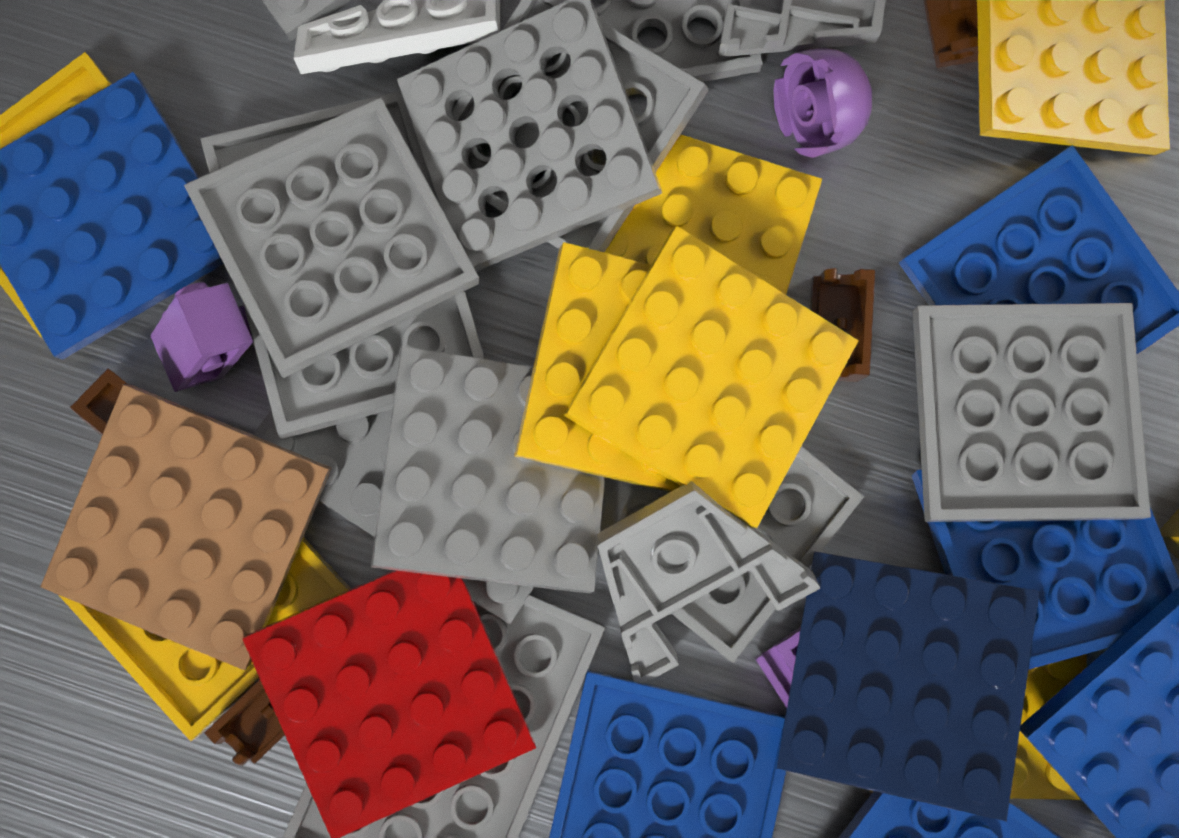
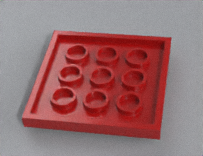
(388, 695)

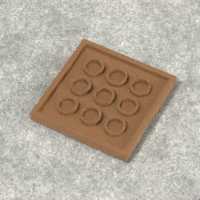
(185, 526)

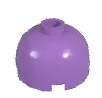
(822, 100)

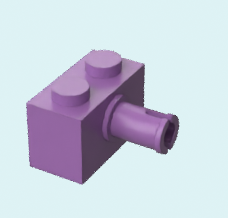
(201, 335)

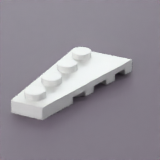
(392, 31)

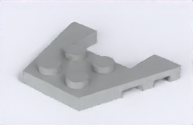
(801, 26)
(678, 554)

